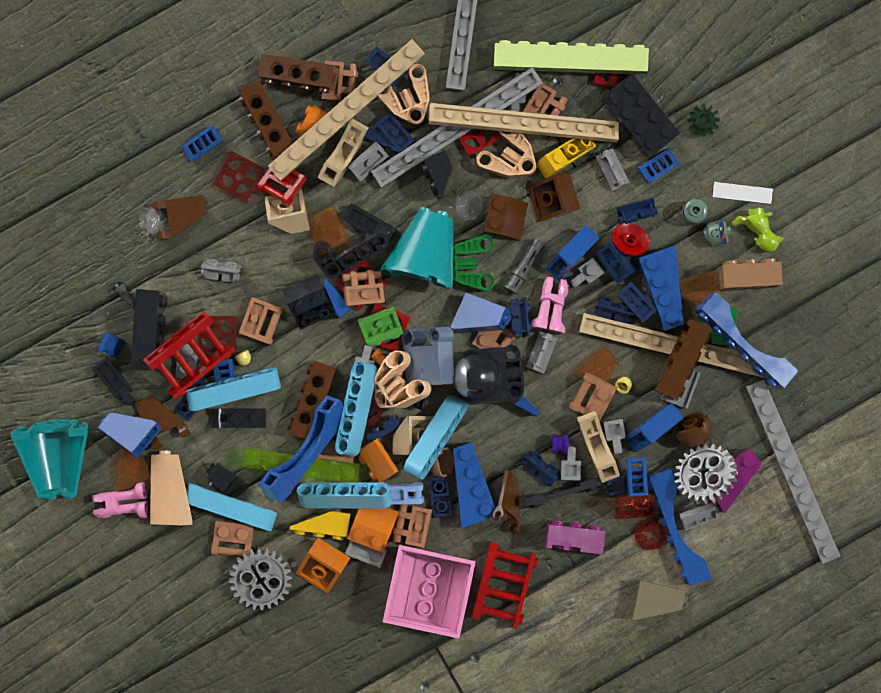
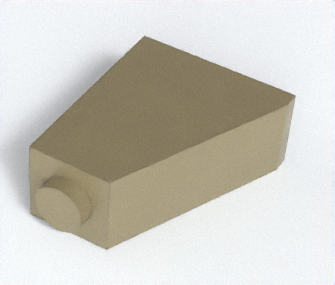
(657, 599)

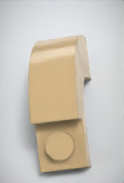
(344, 153)
(597, 447)

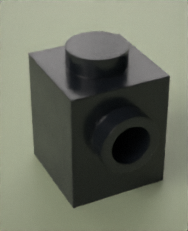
(220, 476)

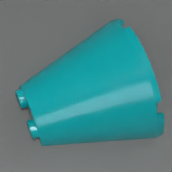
(424, 250)
(52, 455)

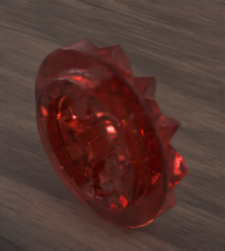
(646, 526)

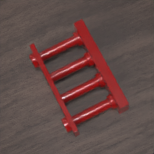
(178, 340)
(491, 572)

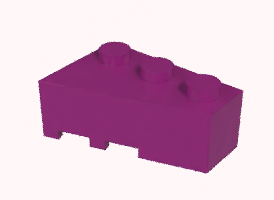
(747, 466)
(574, 537)

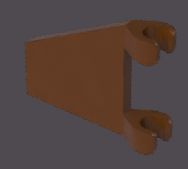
(180, 213)
(153, 410)
(509, 502)

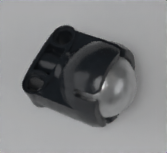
(489, 375)

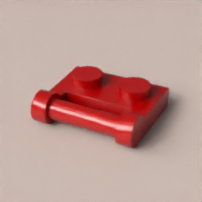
(291, 182)

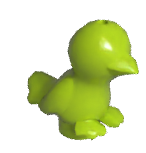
(759, 224)

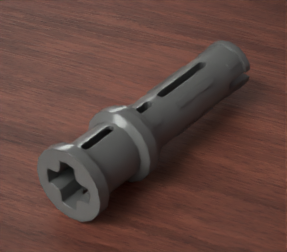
(519, 274)

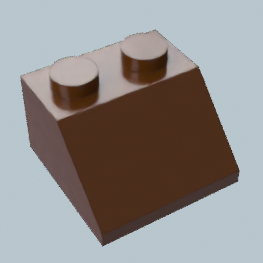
(553, 197)
(505, 217)

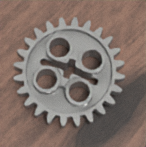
(723, 472)
(274, 570)

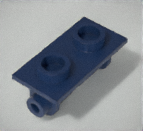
(633, 211)
(607, 307)
(522, 324)
(534, 462)

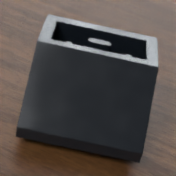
(439, 171)
(308, 302)

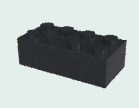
(640, 116)
(147, 325)

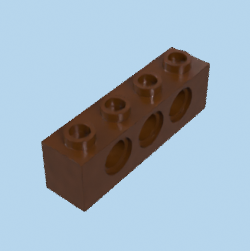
(270, 64)
(256, 92)
(314, 370)

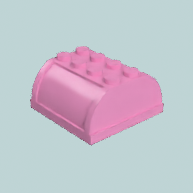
(429, 591)

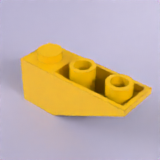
(564, 156)
(330, 523)

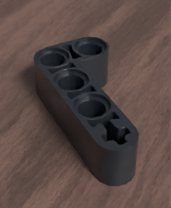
(353, 249)

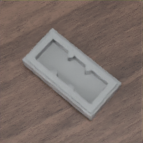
(699, 516)
(365, 554)

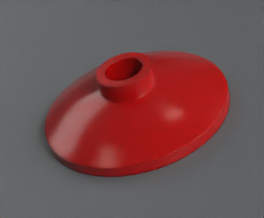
(630, 239)

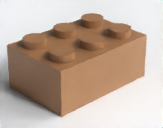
(750, 275)

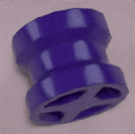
(559, 443)

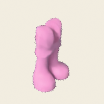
(541, 322)
(112, 505)

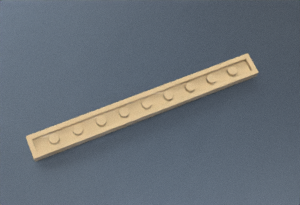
(346, 109)
(523, 122)
(660, 342)

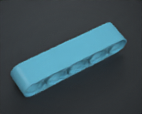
(233, 389)
(355, 409)
(435, 436)
(344, 495)
(230, 507)

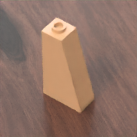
(168, 491)

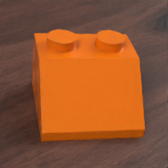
(378, 461)
(373, 527)
(322, 565)

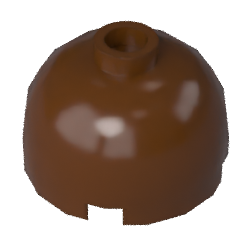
(694, 430)

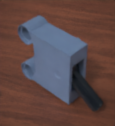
(432, 362)

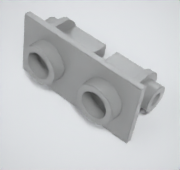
(612, 169)
(213, 268)
(541, 352)

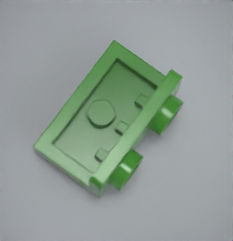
(380, 327)

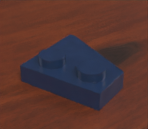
(390, 134)

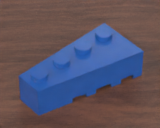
(662, 283)
(473, 492)

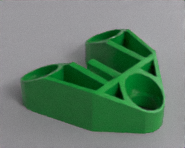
(470, 247)

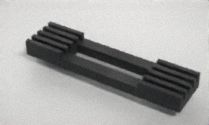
(589, 485)

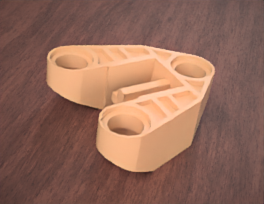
(421, 90)
(500, 167)
(392, 386)

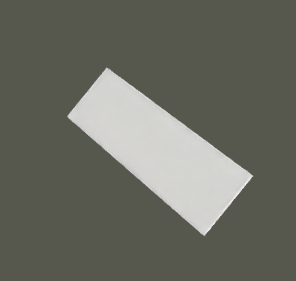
(742, 192)

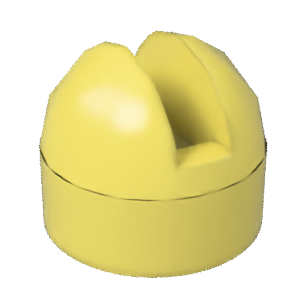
(243, 358)
(623, 385)

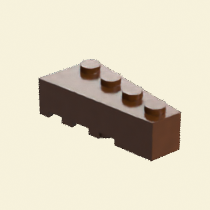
(682, 359)

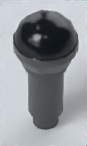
(120, 289)

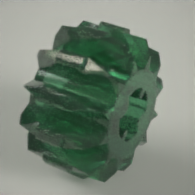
(696, 120)

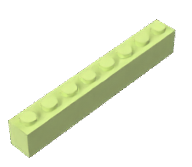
(571, 58)

